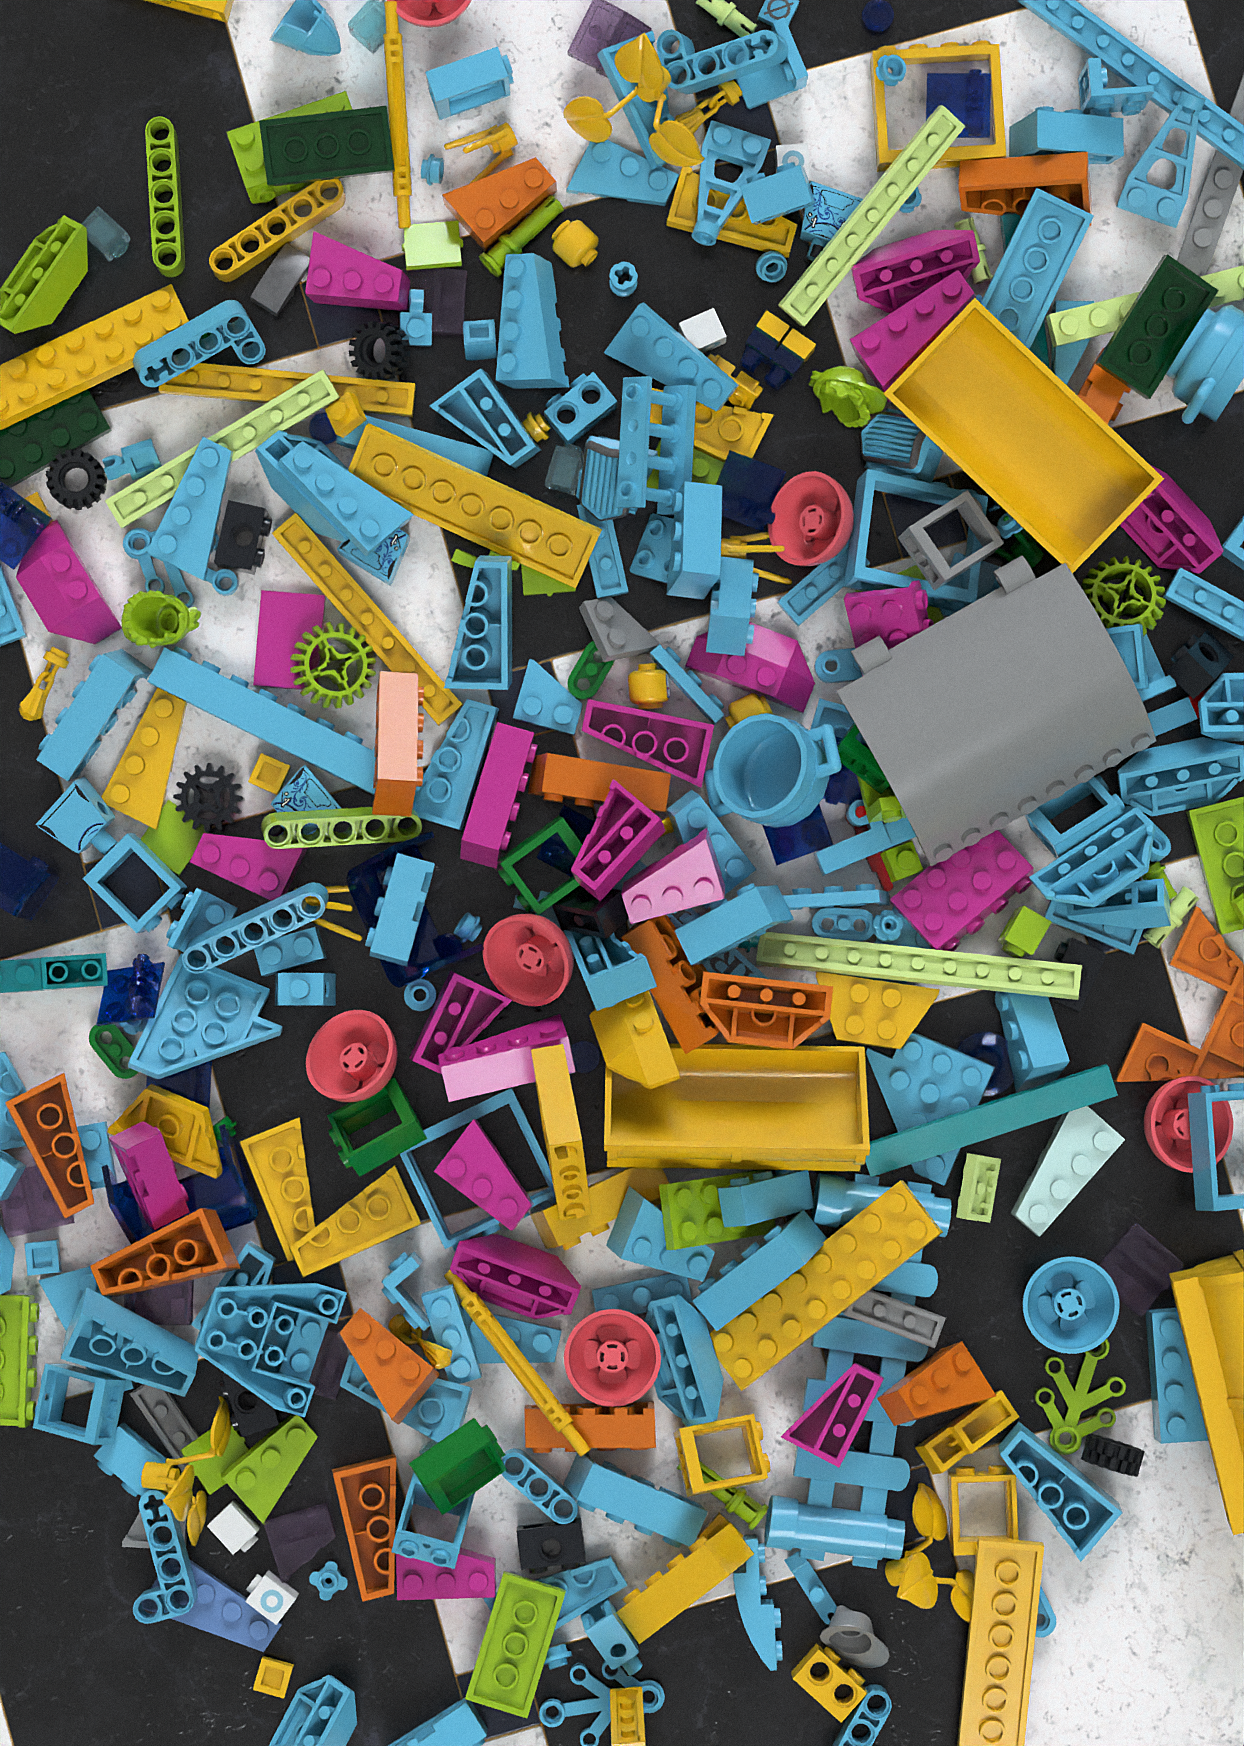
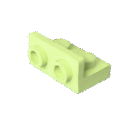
(978, 1188)

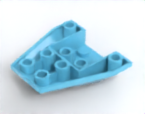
(269, 1338)

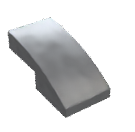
(280, 280)

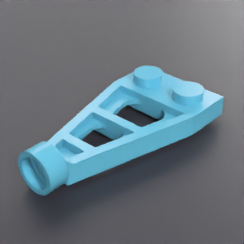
(734, 147)
(1153, 201)

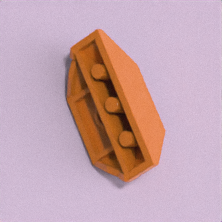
(764, 1009)

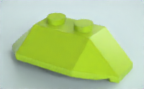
(44, 277)

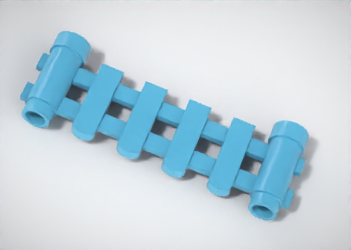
(817, 1525)

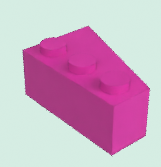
(352, 278)
(616, 841)
(484, 1177)
(471, 1578)

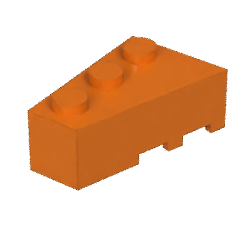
(500, 200)
(1102, 392)
(389, 1365)
(937, 1386)

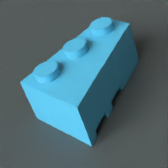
(732, 922)

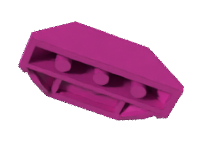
(908, 267)
(1173, 529)
(64, 589)
(769, 668)
(516, 1276)

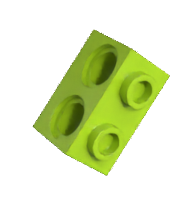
(1023, 932)

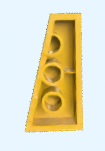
(605, 1203)
(684, 1582)

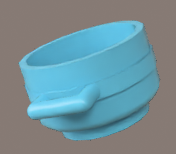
(1210, 364)
(772, 770)

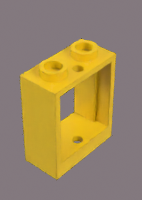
(690, 1463)
(967, 1474)

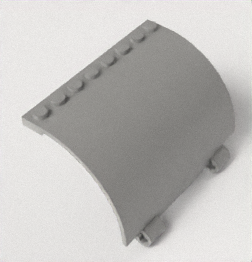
(996, 708)

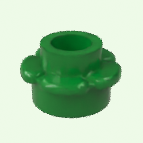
(229, 1124)

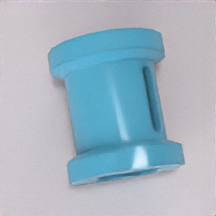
(618, 271)

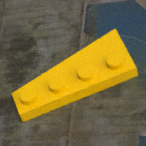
(766, 236)
(145, 767)
(282, 1180)

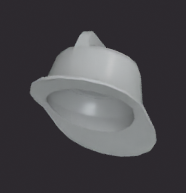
(853, 1638)

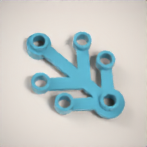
(173, 572)
(598, 1704)

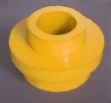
(537, 426)

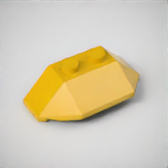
(635, 1041)

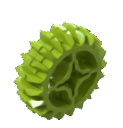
(1134, 603)
(337, 678)

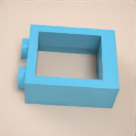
(469, 82)
(1059, 843)
(113, 859)
(103, 1410)
(424, 1547)

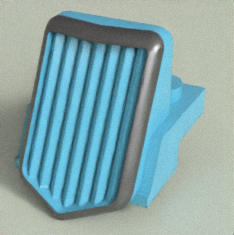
(899, 447)
(600, 477)

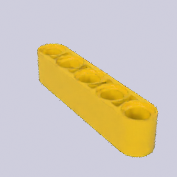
(270, 243)

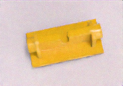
(748, 387)

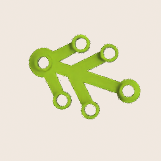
(1077, 1401)

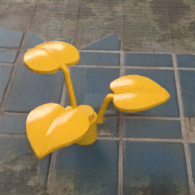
(638, 64)
(179, 1487)
(914, 1571)

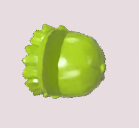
(847, 395)
(157, 619)

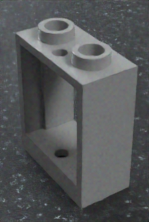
(928, 556)

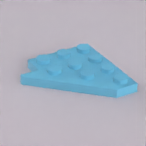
(201, 1021)
(928, 1084)

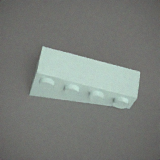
(1070, 1159)

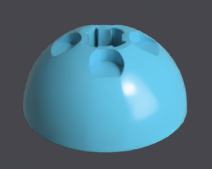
(1087, 1312)

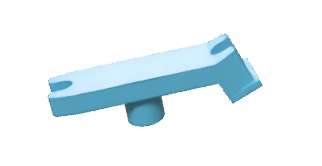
(812, 1586)

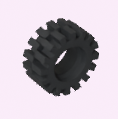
(394, 350)
(81, 498)
(1112, 1455)

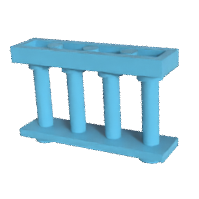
(676, 443)

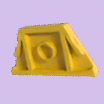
(875, 1010)
(183, 1124)

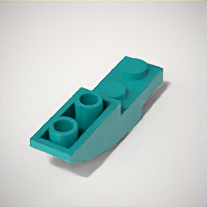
(53, 973)

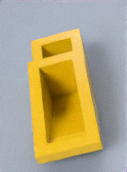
(966, 1433)

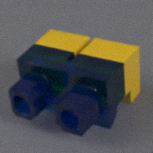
(786, 359)

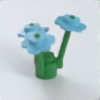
(1023, 546)

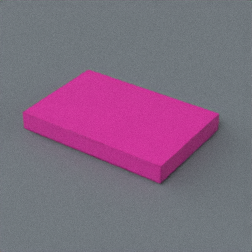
(281, 625)

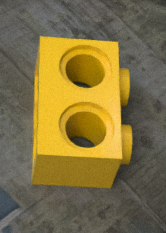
(823, 1687)

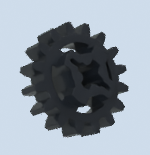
(198, 808)

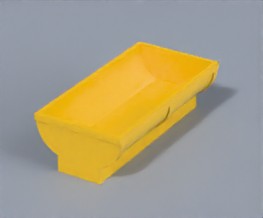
(1023, 436)
(744, 1111)
(1213, 1330)

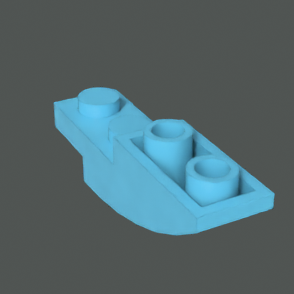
(758, 1614)

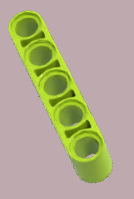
(161, 182)
(325, 823)

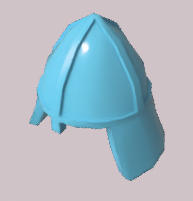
(308, 29)

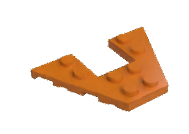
(1163, 1057)

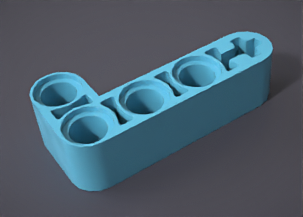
(724, 55)
(196, 349)
(160, 1551)

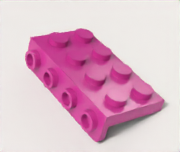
(888, 613)
(963, 891)

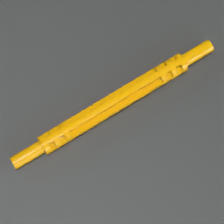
(397, 114)
(517, 1363)

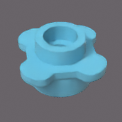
(329, 1571)

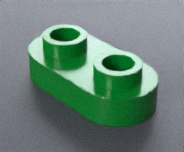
(590, 670)
(113, 1052)

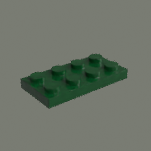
(327, 146)
(1156, 326)
(36, 440)

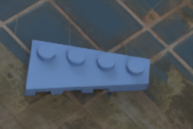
(220, 1610)

